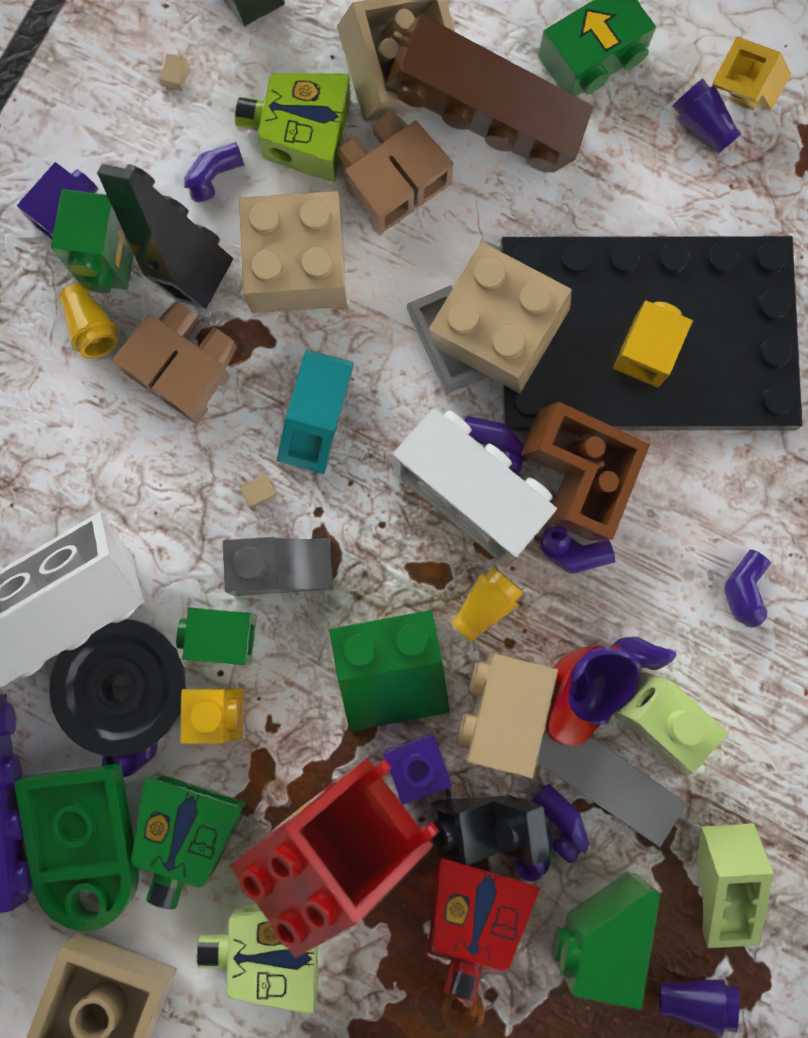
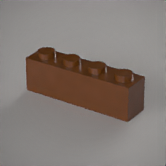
(488, 95)

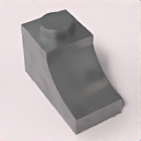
(276, 565)

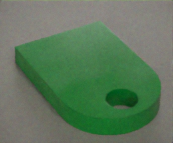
(78, 840)

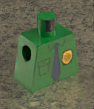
(182, 835)

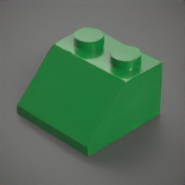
(390, 670)
(609, 942)

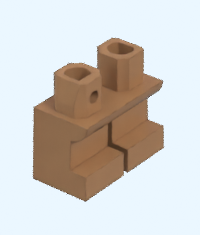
(397, 173)
(174, 367)

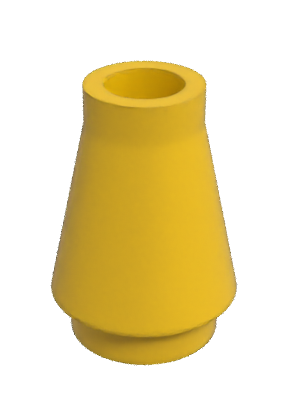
(87, 323)
(487, 603)

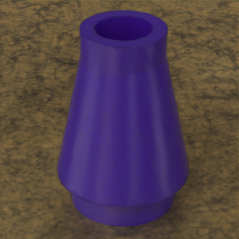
(707, 116)
(702, 1004)

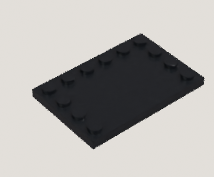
(734, 363)

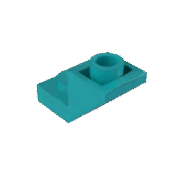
(314, 411)

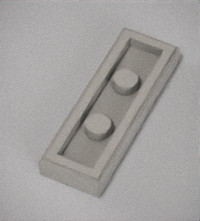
(614, 786)

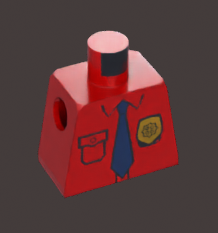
(476, 923)

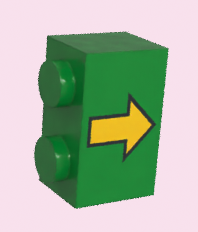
(596, 43)
(92, 241)

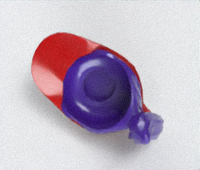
(596, 684)

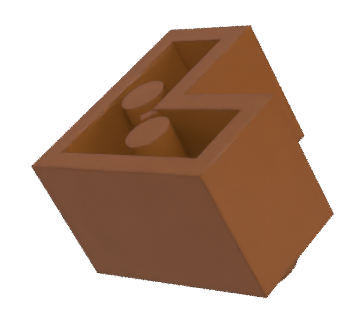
(597, 467)

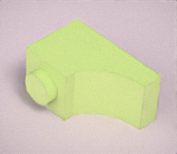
(733, 884)

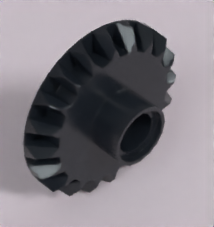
(84, 695)

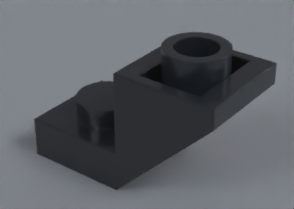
(488, 826)

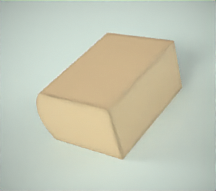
(174, 72)
(258, 491)

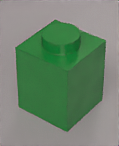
(217, 636)

